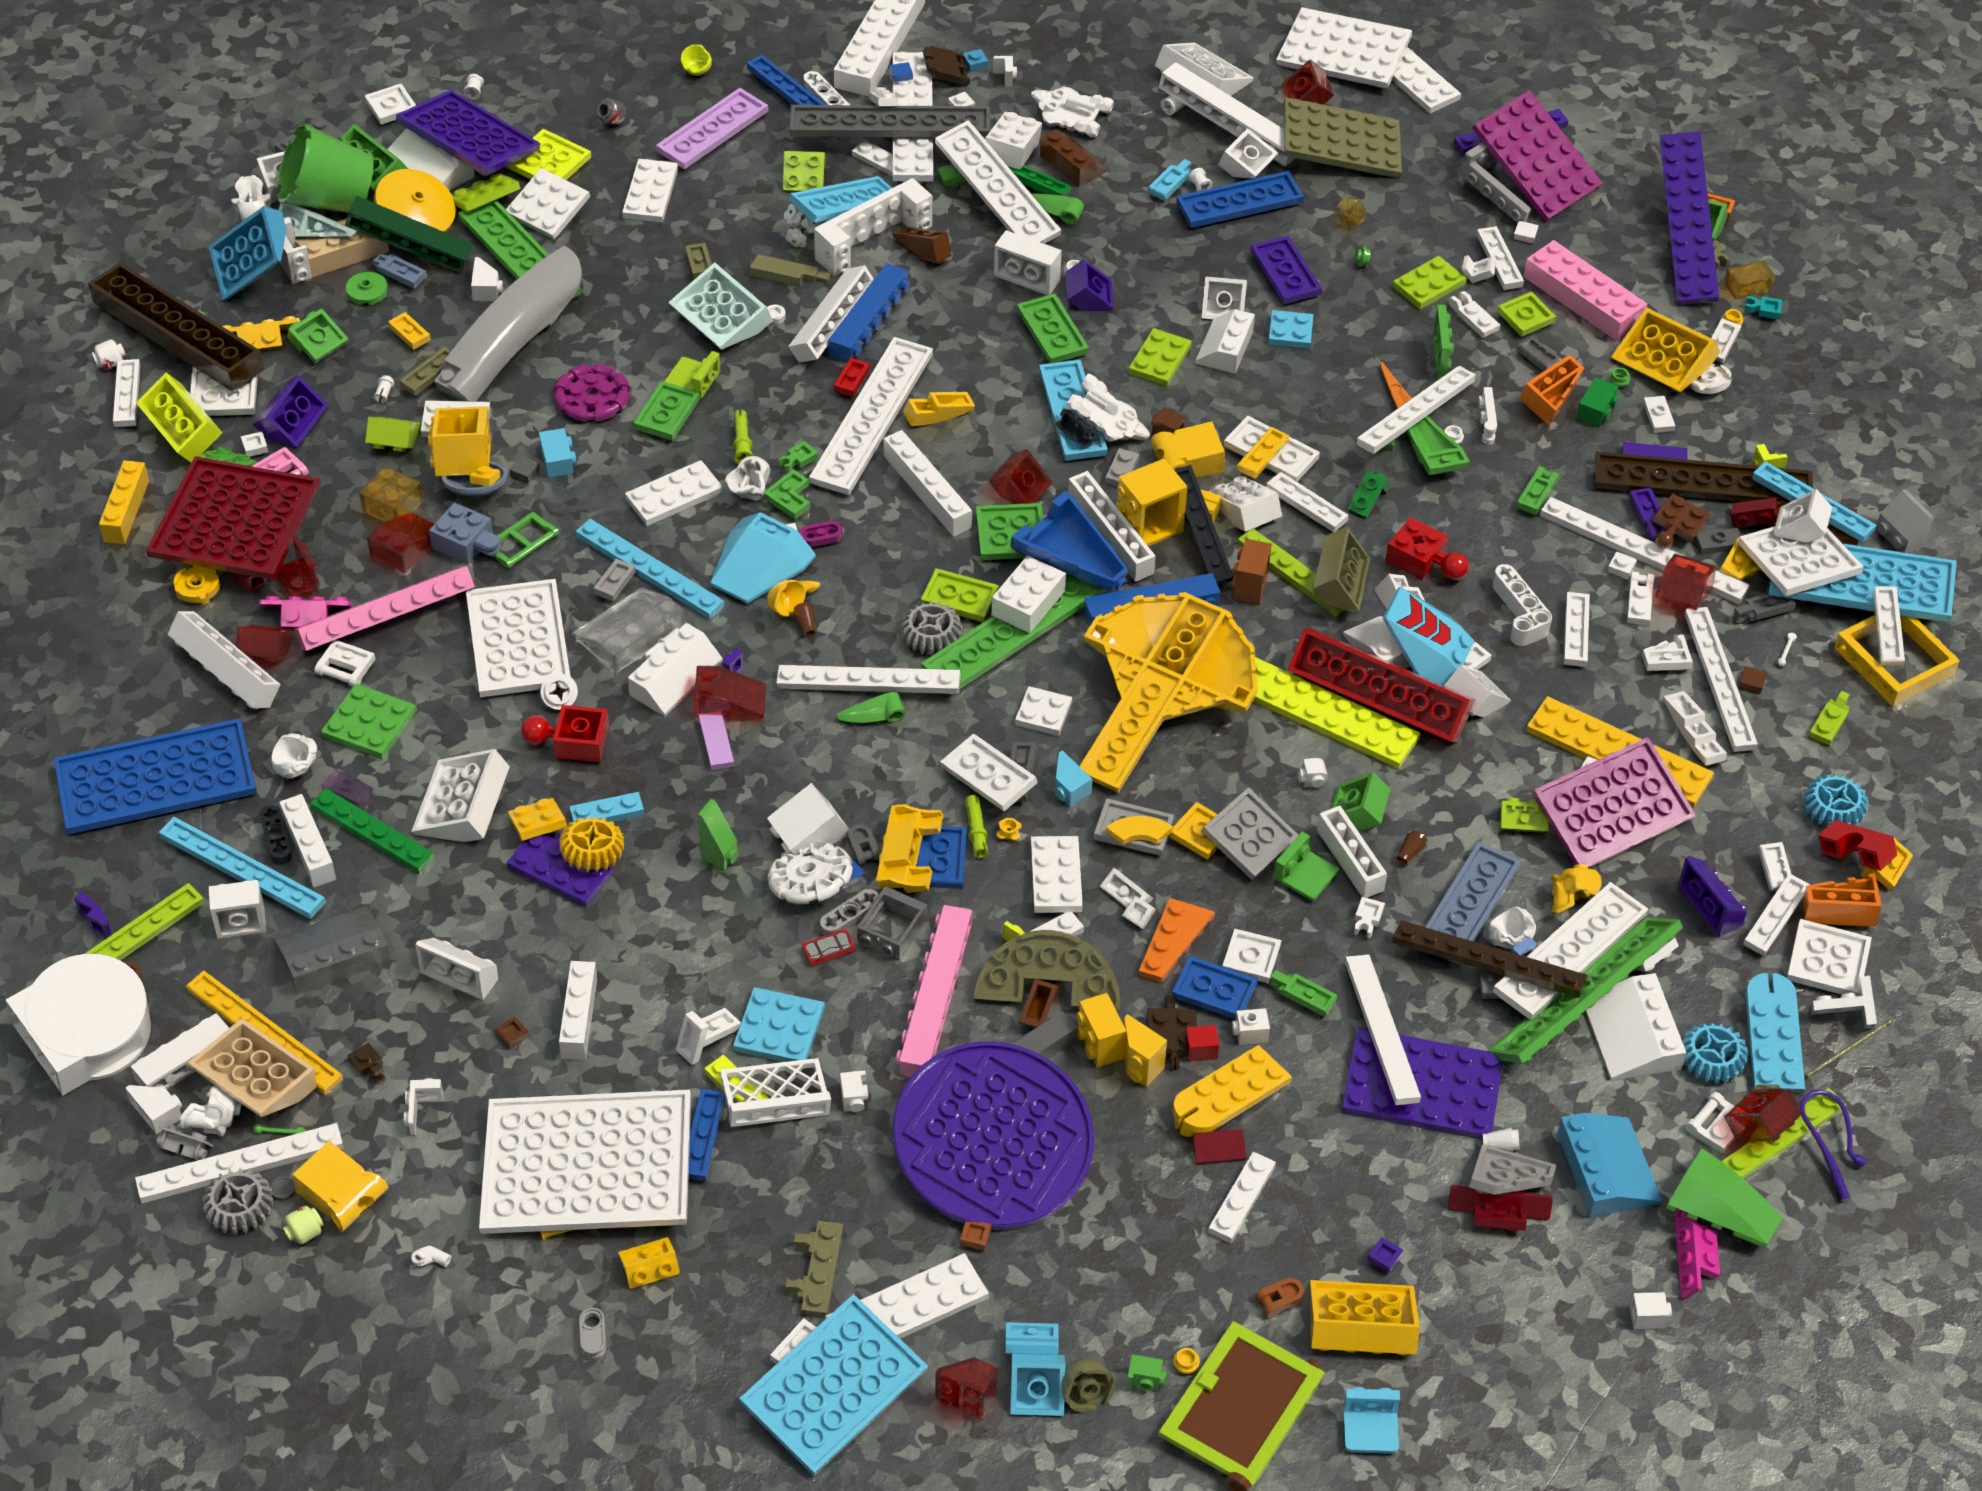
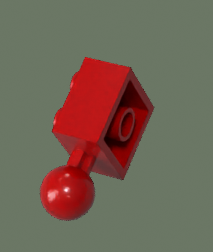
(1418, 550)
(577, 736)

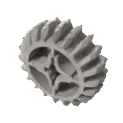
(932, 621)
(240, 1192)

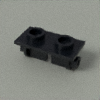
(1076, 428)

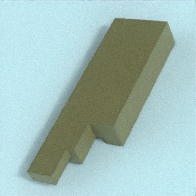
(786, 271)

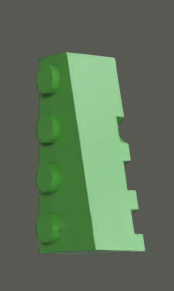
(383, 160)

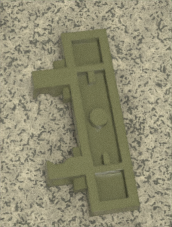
(824, 1251)

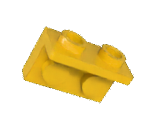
(1892, 872)
(649, 1262)

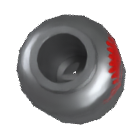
(611, 111)

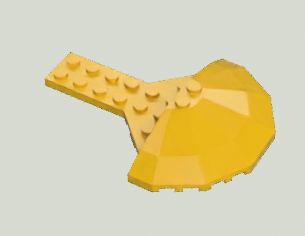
(1166, 663)

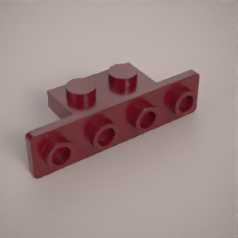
(1500, 1210)

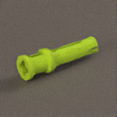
(742, 443)

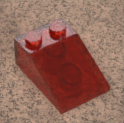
(401, 541)
(728, 693)

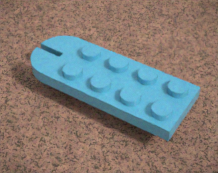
(1774, 1033)

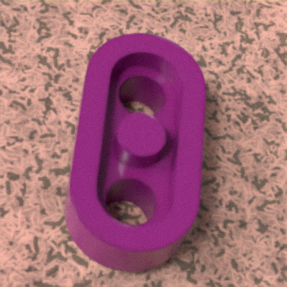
(822, 533)

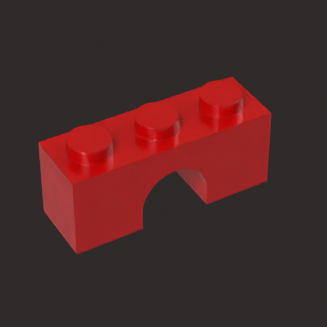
(1873, 847)

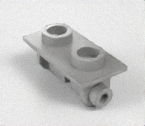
(193, 1145)

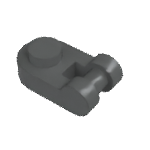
(862, 837)

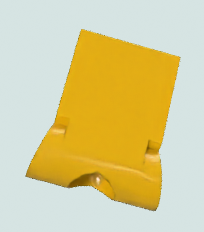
(1191, 446)
(337, 1185)

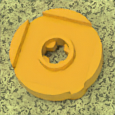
(199, 593)

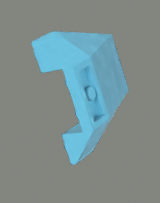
(760, 556)

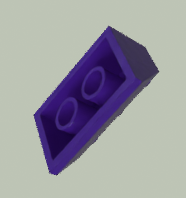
(291, 413)
(1711, 896)

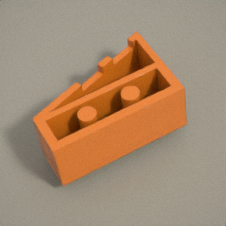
(1552, 388)
(1843, 903)

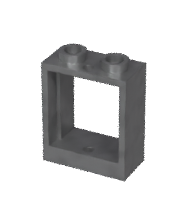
(900, 905)

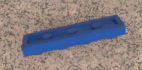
(704, 1132)

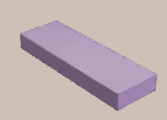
(716, 741)

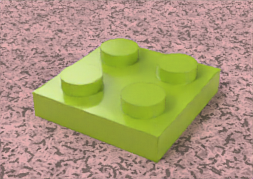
(1526, 314)

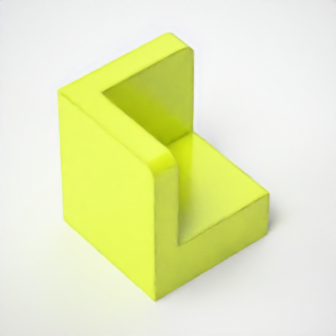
(1761, 455)

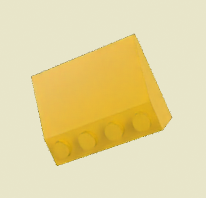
(1666, 350)
(1363, 1317)

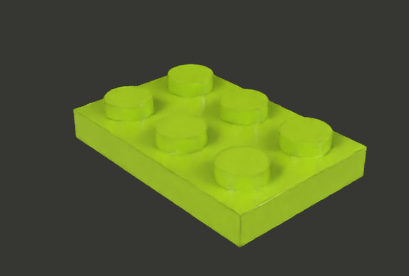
(485, 191)
(1429, 282)
(1160, 357)
(966, 595)

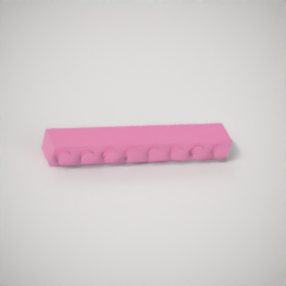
(384, 608)
(936, 989)

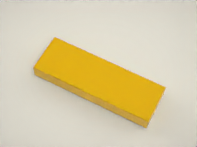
(1263, 452)

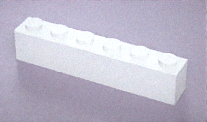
(815, 333)
(927, 483)
(1112, 526)
(223, 659)

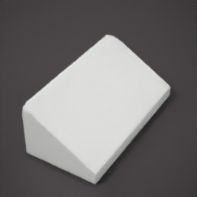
(1123, 888)

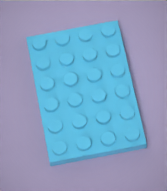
(833, 1384)

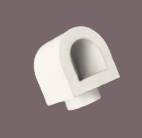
(1313, 773)

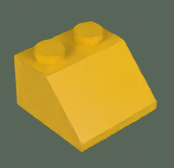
(1143, 1052)

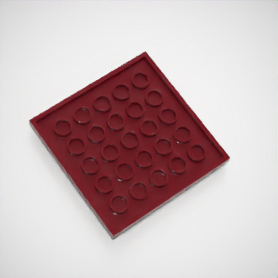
(233, 518)

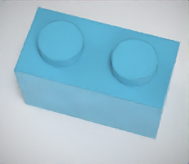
(557, 453)

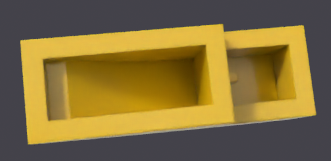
(937, 407)

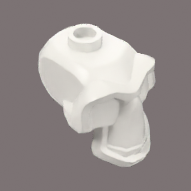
(250, 196)
(749, 478)
(214, 1116)

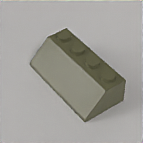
(1342, 571)

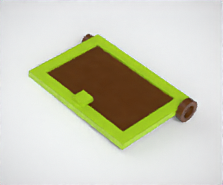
(1242, 1405)

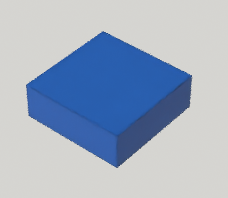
(901, 72)

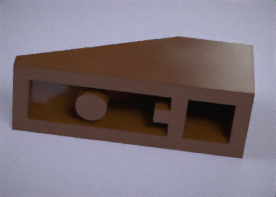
(925, 243)

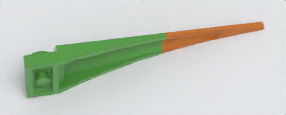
(1430, 442)

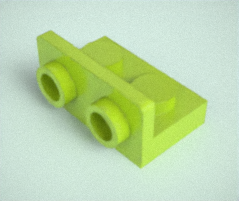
(1522, 816)

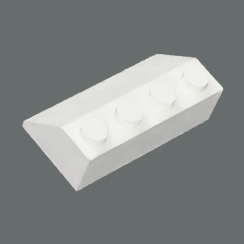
(672, 669)

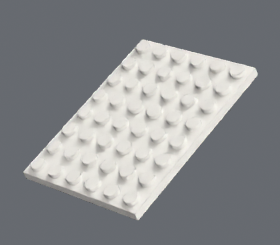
(586, 1162)

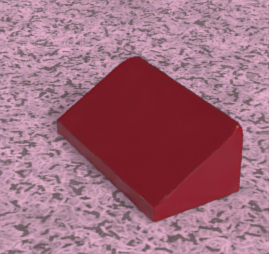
(1219, 1146)

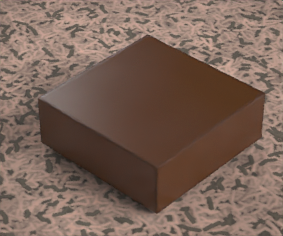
(1753, 679)
(512, 1032)

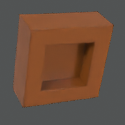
(975, 1235)

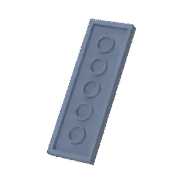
(1474, 893)

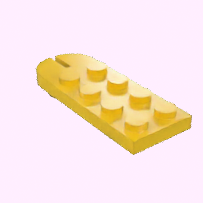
(1228, 1092)

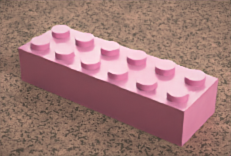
(1584, 289)

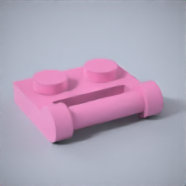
(283, 461)

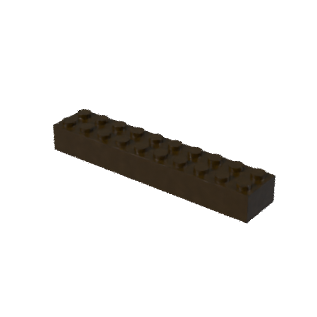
(176, 326)

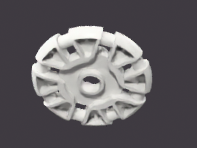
(810, 874)

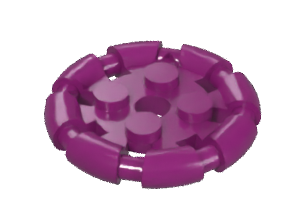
(574, 397)

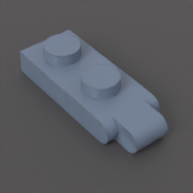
(399, 270)

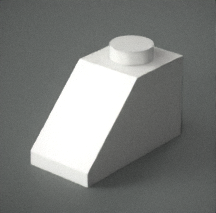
(485, 282)
(155, 1105)

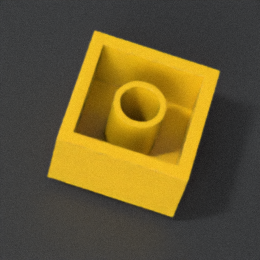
(1101, 1030)

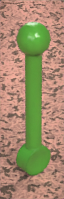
(259, 1129)

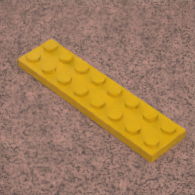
(1596, 739)

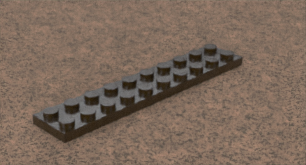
(1685, 477)

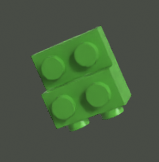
(317, 335)

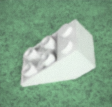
(1248, 503)

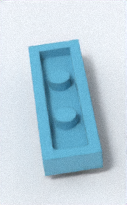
(611, 808)

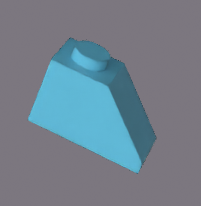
(1071, 781)

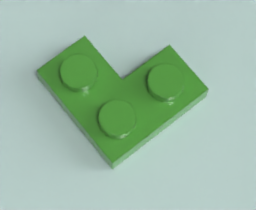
(786, 496)

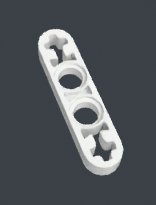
(821, 84)

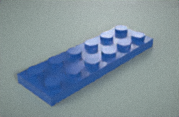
(1239, 199)

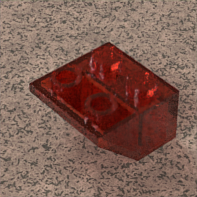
(1686, 581)
(967, 1386)

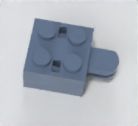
(464, 534)

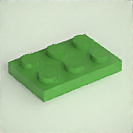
(1441, 339)
(666, 410)

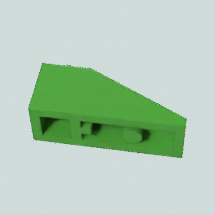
(717, 840)

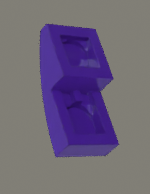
(94, 914)

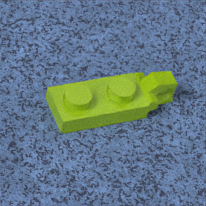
(1830, 719)

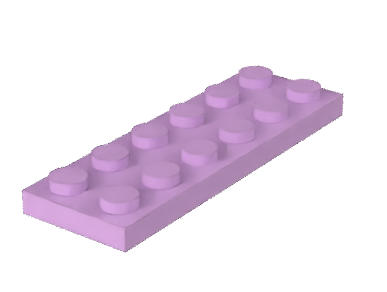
(712, 128)

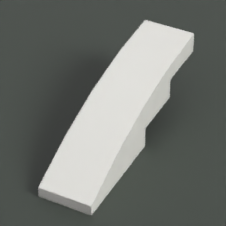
(1695, 730)

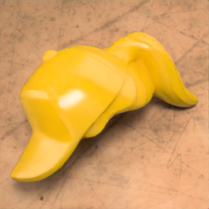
(788, 594)

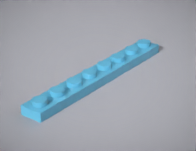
(650, 569)
(242, 867)

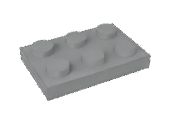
(1116, 810)

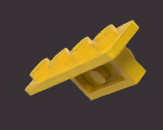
(263, 335)

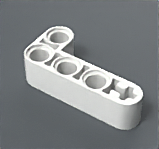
(1532, 616)

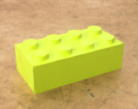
(179, 417)

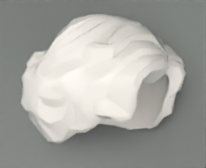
(293, 755)
(1511, 928)

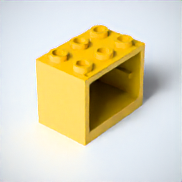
(459, 440)
(1153, 501)

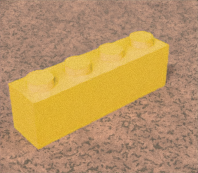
(124, 502)

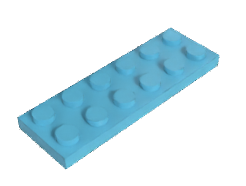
(833, 200)
(1060, 383)

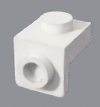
(1004, 65)
(1478, 270)

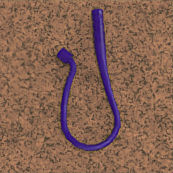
(1833, 1168)

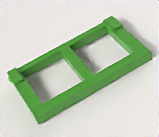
(551, 531)

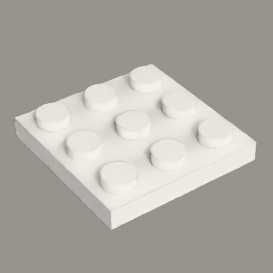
(548, 203)
(219, 400)
(1828, 958)

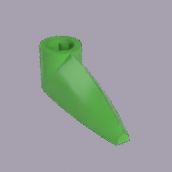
(1066, 207)
(876, 709)

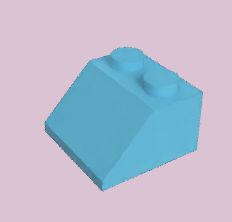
(1037, 1384)

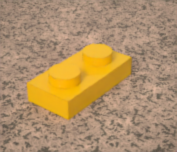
(409, 330)

